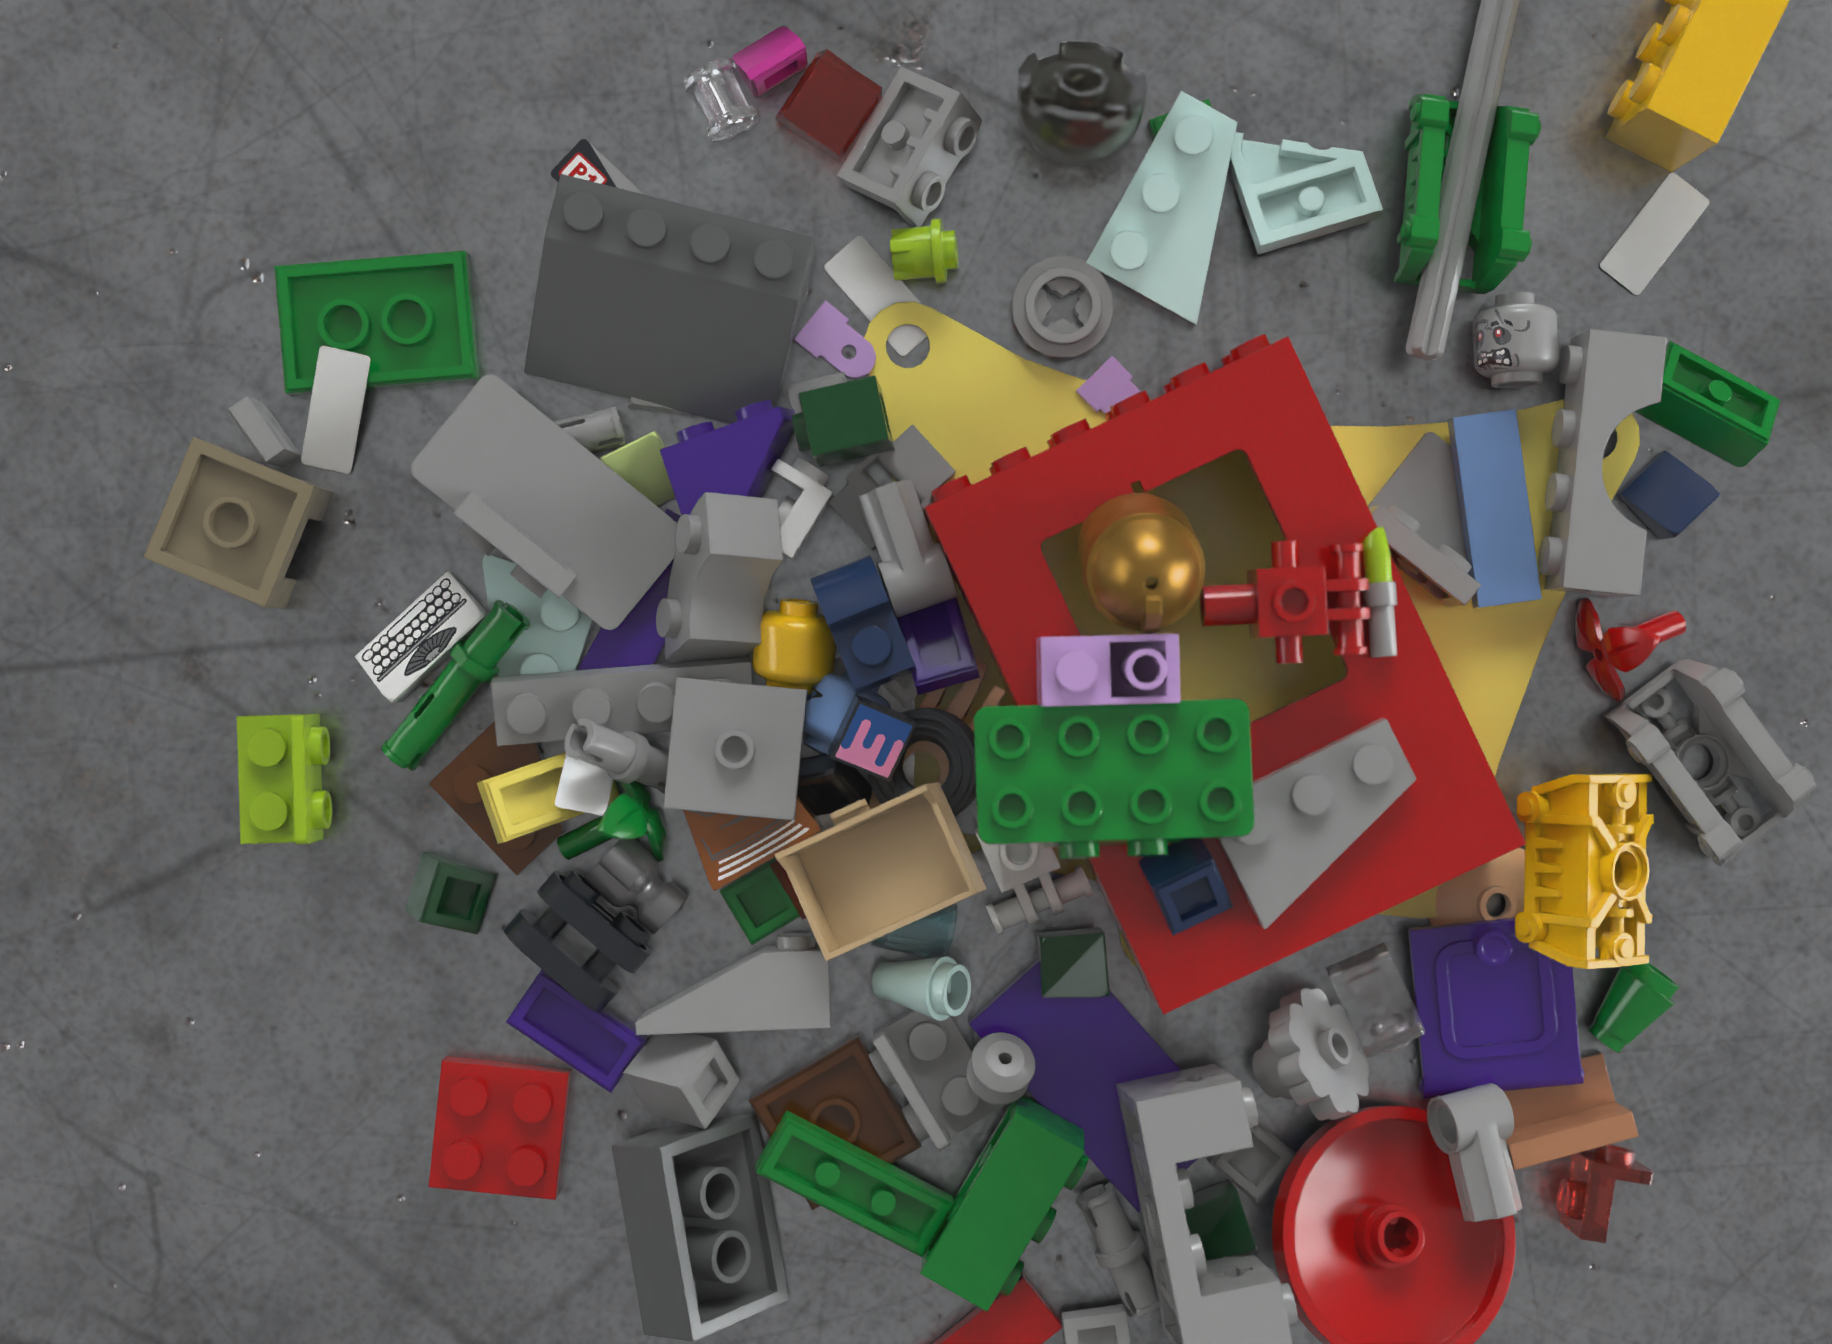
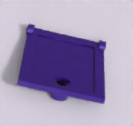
(1491, 1010)

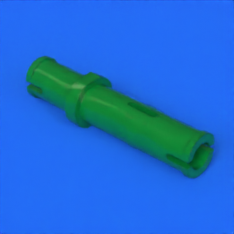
(471, 665)

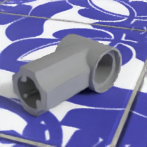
(910, 563)
(1474, 1132)

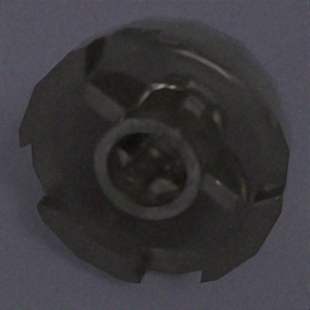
(1080, 102)

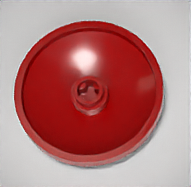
(1380, 1239)

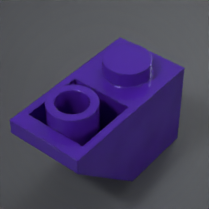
(729, 458)

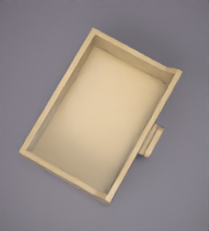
(881, 868)

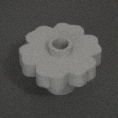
(1312, 1056)

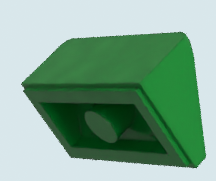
(1713, 407)

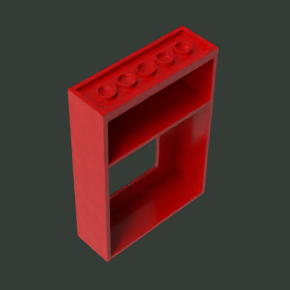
(1268, 411)

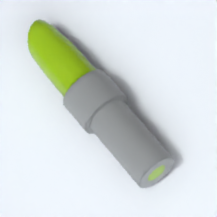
(1381, 594)

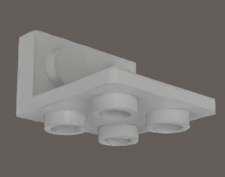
(1424, 522)

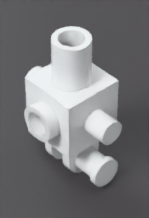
(1021, 863)

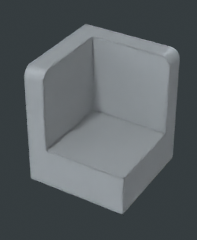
(682, 1077)

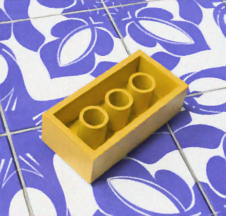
(1691, 77)

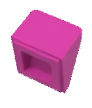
(771, 60)

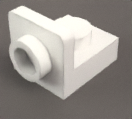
(801, 516)

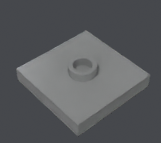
(735, 748)

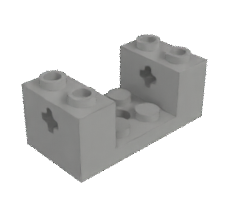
(1181, 1120)

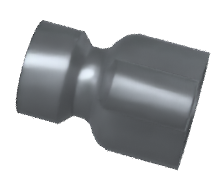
(630, 878)

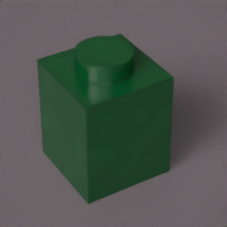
(843, 422)

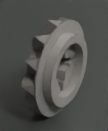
(1062, 277)

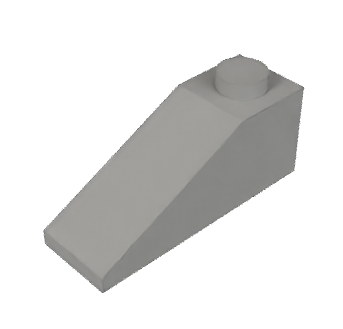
(767, 990)

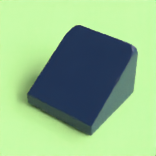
(1668, 495)
(1186, 884)

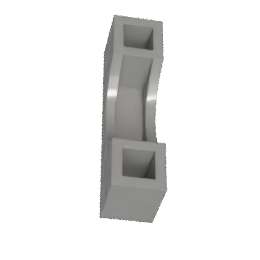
(1589, 540)

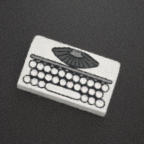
(421, 638)

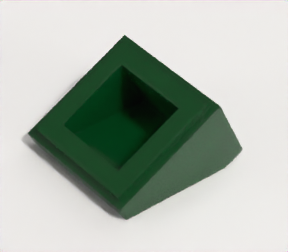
(449, 893)

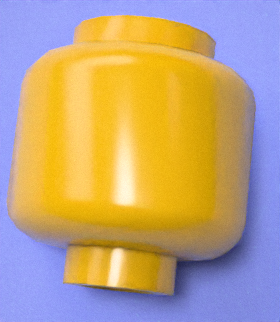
(794, 646)

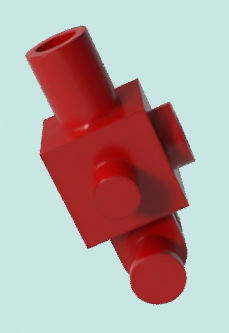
(1293, 601)

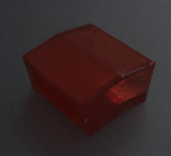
(830, 104)

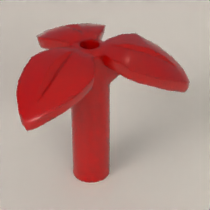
(1620, 646)

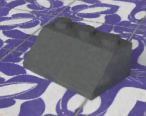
(699, 1226)

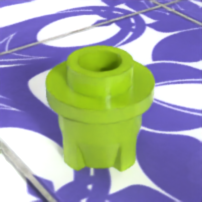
(924, 252)

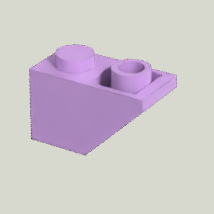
(1108, 670)

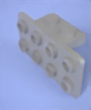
(546, 504)

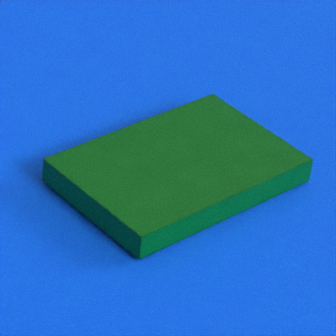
(398, 310)

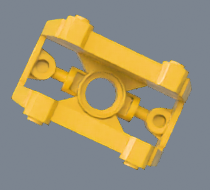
(1586, 869)

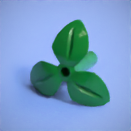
(624, 819)

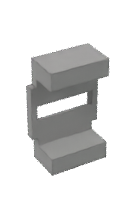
(911, 459)

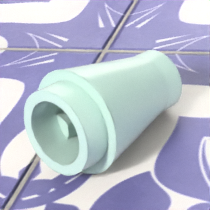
(928, 985)

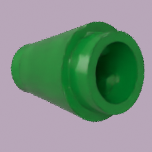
(1632, 1004)

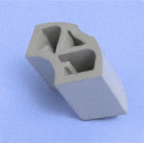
(720, 577)

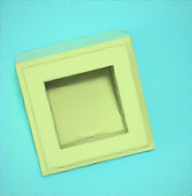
(643, 467)

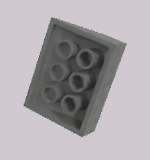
(665, 301)

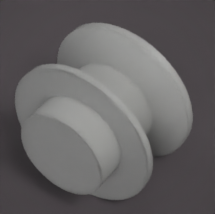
(1000, 1069)

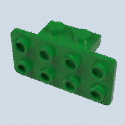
(1113, 775)

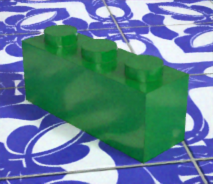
(1006, 1203)

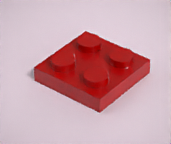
(500, 1128)

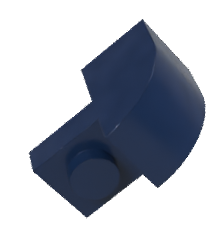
(863, 624)

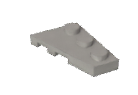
(1313, 814)

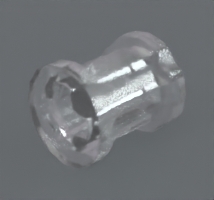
(721, 99)

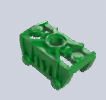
(1500, 206)

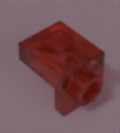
(1588, 1193)

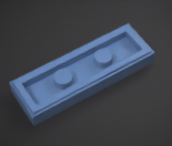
(1494, 507)

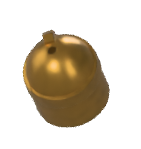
(1136, 540)

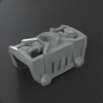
(1738, 749)

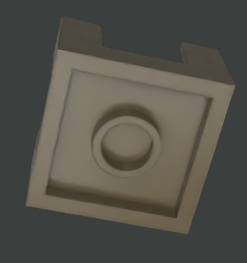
(235, 523)

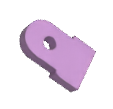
(827, 336)
(1107, 386)

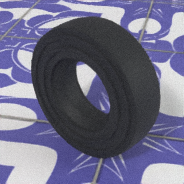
(958, 744)

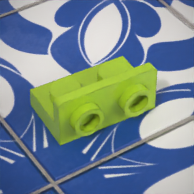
(282, 778)

